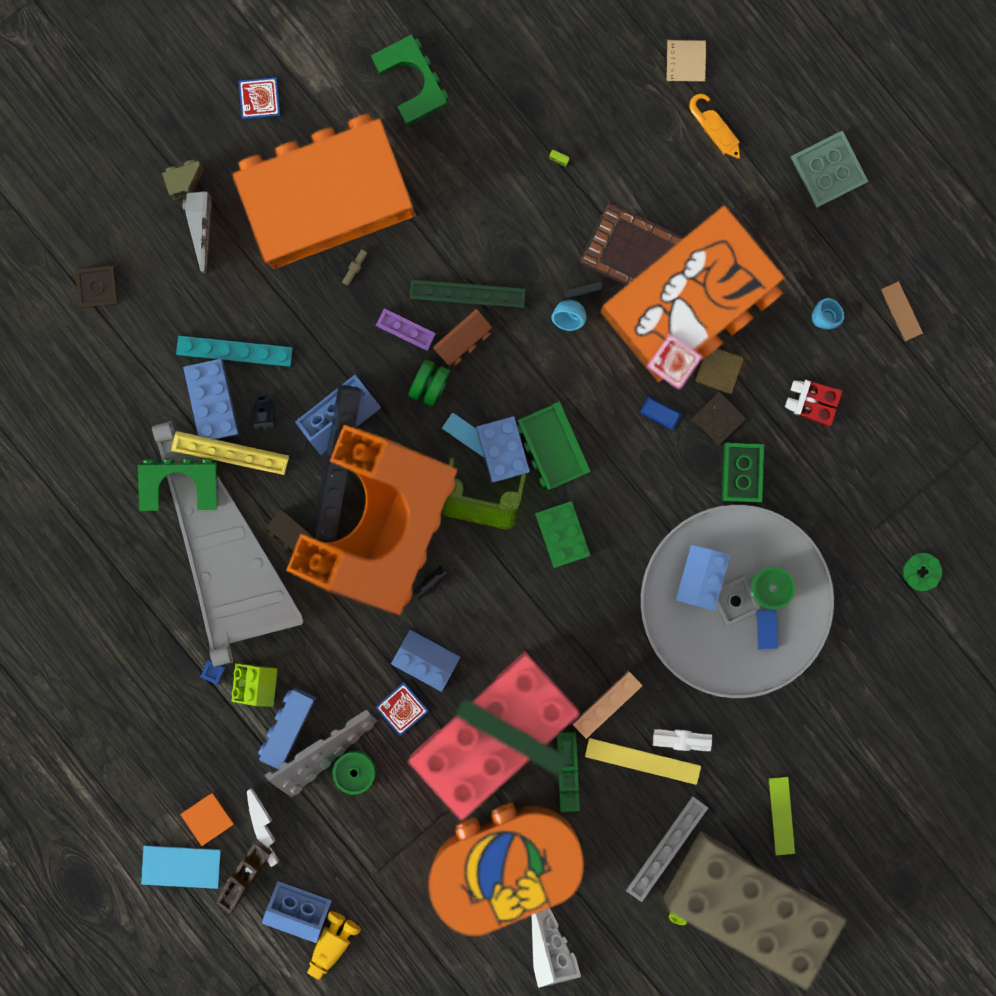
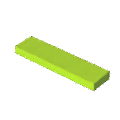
(781, 815)

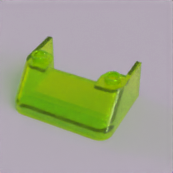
(483, 512)

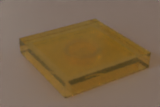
(719, 370)

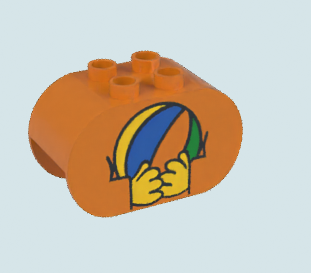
(505, 868)

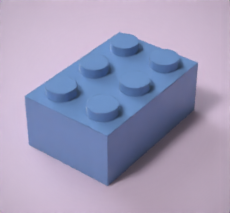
(502, 449)

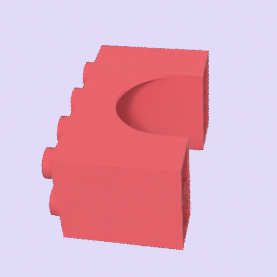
(469, 764)

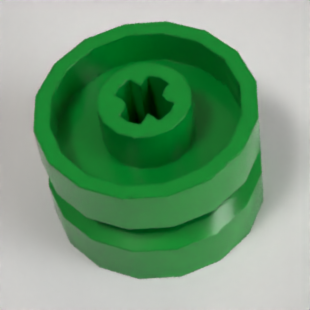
(431, 384)
(761, 585)
(349, 782)

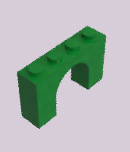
(408, 53)
(201, 472)

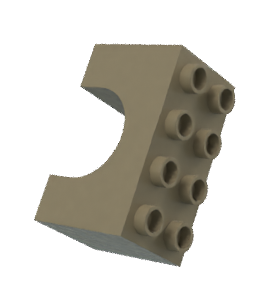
(753, 910)

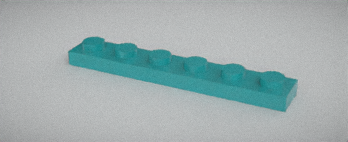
(234, 351)

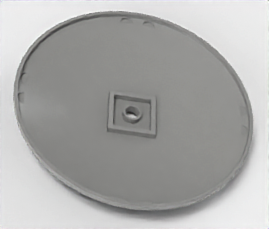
(720, 647)

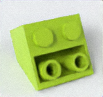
(254, 685)

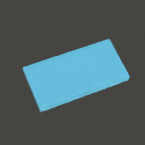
(181, 866)

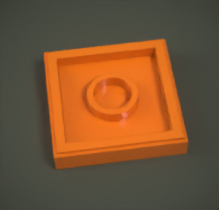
(207, 819)

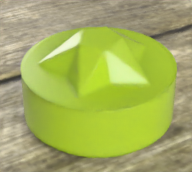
(676, 919)

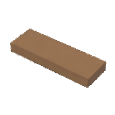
(901, 311)

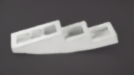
(259, 820)

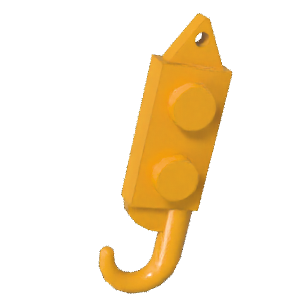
(715, 128)

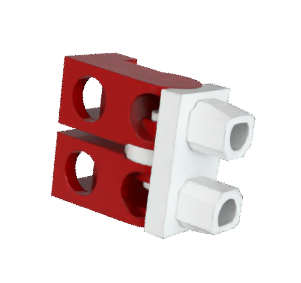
(808, 400)

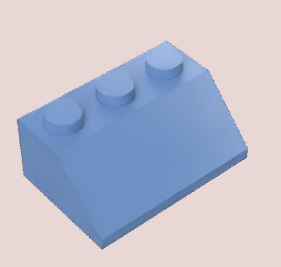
(703, 577)
(425, 660)
(296, 912)

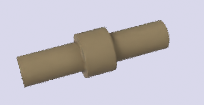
(354, 267)

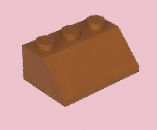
(463, 338)

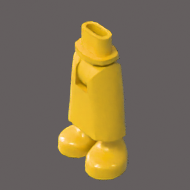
(330, 946)

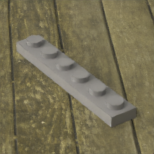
(666, 849)

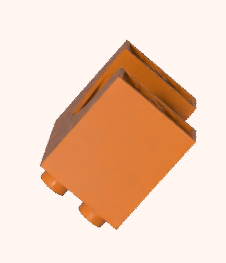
(392, 537)

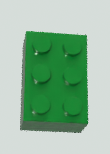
(742, 472)
(562, 534)

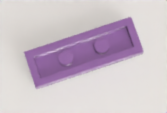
(405, 329)

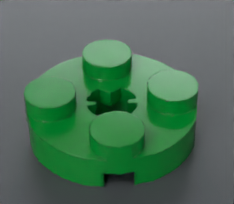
(933, 568)

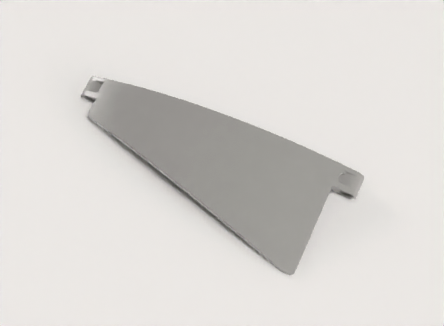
(230, 570)

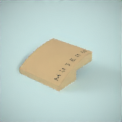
(686, 60)

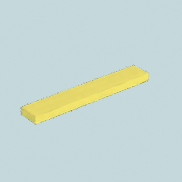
(230, 453)
(643, 761)

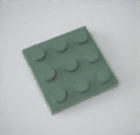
(829, 169)

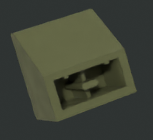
(183, 179)

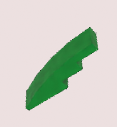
(569, 774)

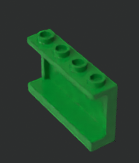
(552, 446)

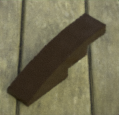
(244, 876)

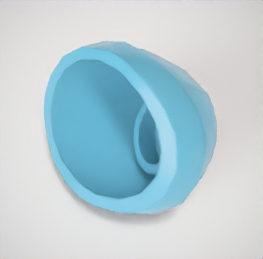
(827, 314)
(569, 315)

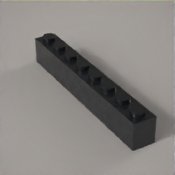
(335, 475)

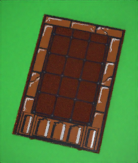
(625, 244)

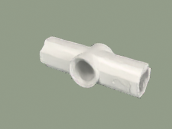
(682, 740)

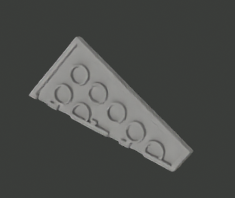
(318, 756)

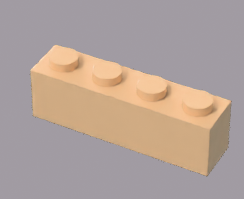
(607, 704)

